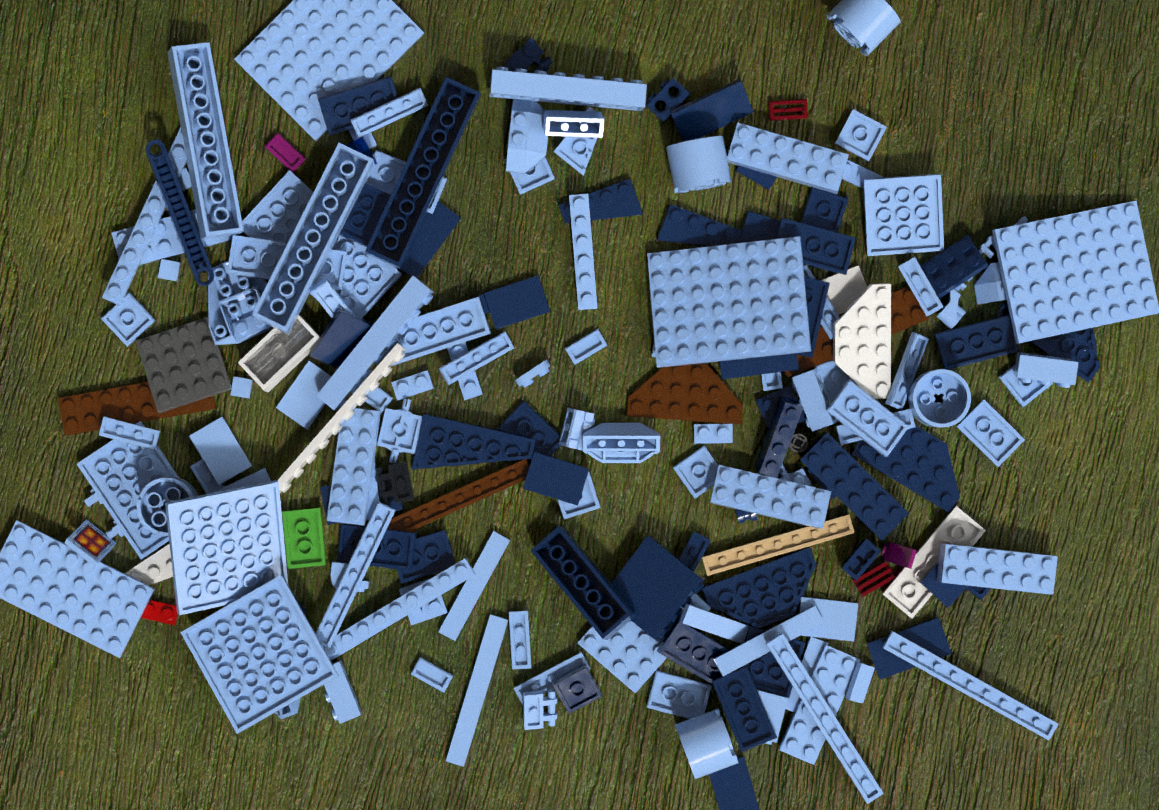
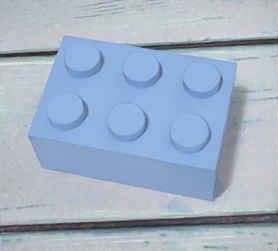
(1045, 369)

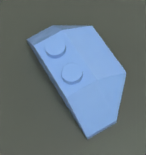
(526, 136)
(990, 285)
(621, 442)

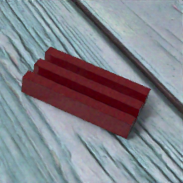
(784, 110)
(876, 586)

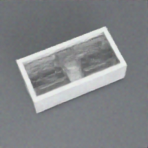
(279, 354)

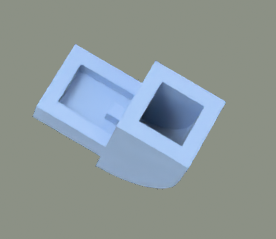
(337, 572)

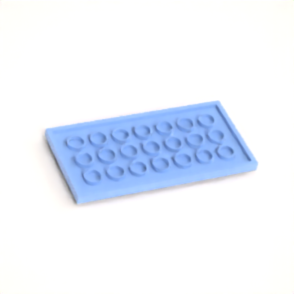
(276, 219)
(69, 591)

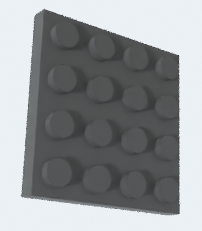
(183, 365)

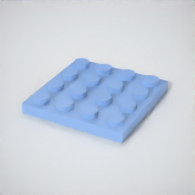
(903, 214)

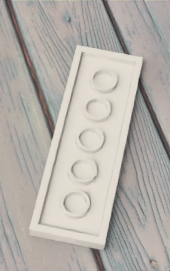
(906, 589)

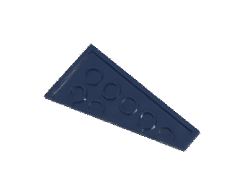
(459, 443)

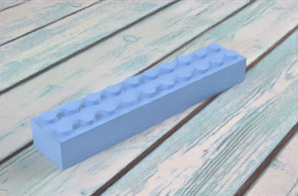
(205, 140)
(313, 238)

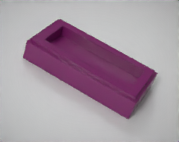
(285, 153)

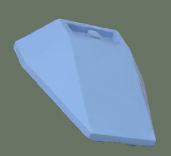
(231, 306)

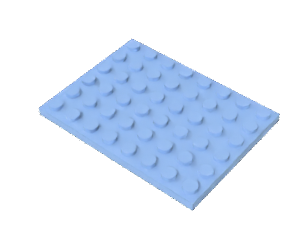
(326, 49)
(1076, 271)
(729, 302)

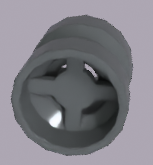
(797, 440)

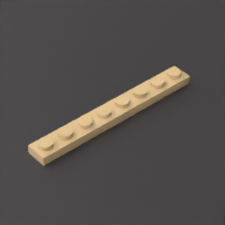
(777, 545)

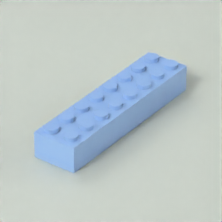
(567, 90)

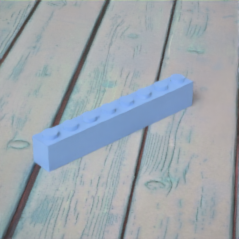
(375, 343)

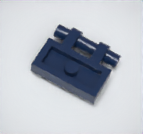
(526, 57)

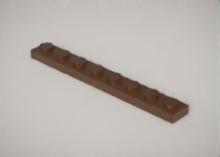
(461, 497)

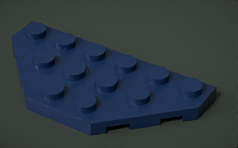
(1072, 345)
(917, 463)
(764, 592)

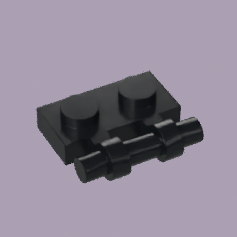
(400, 483)

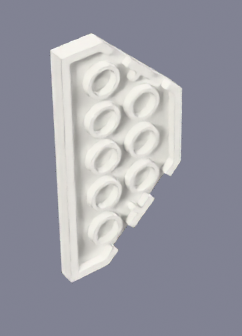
(864, 341)

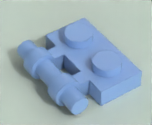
(533, 709)

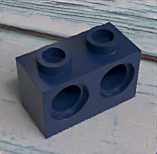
(670, 102)
(860, 559)

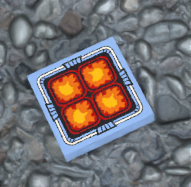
(90, 543)

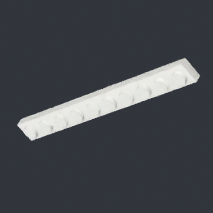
(344, 413)

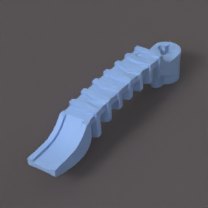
(952, 311)

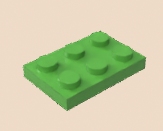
(304, 538)

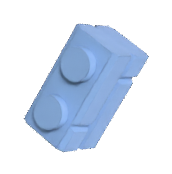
(574, 426)

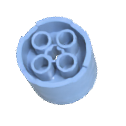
(864, 22)
(698, 164)
(954, 397)
(153, 498)
(706, 743)

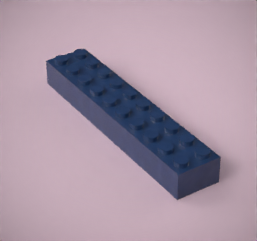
(423, 173)

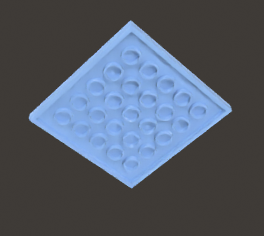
(225, 545)
(259, 654)

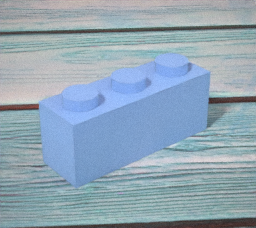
(573, 123)
(813, 399)
(342, 696)

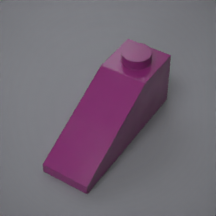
(898, 554)

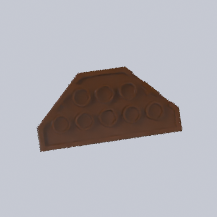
(687, 394)

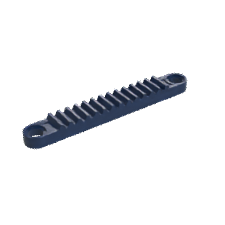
(179, 212)

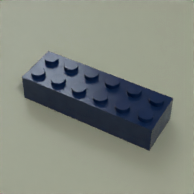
(853, 485)
(583, 582)

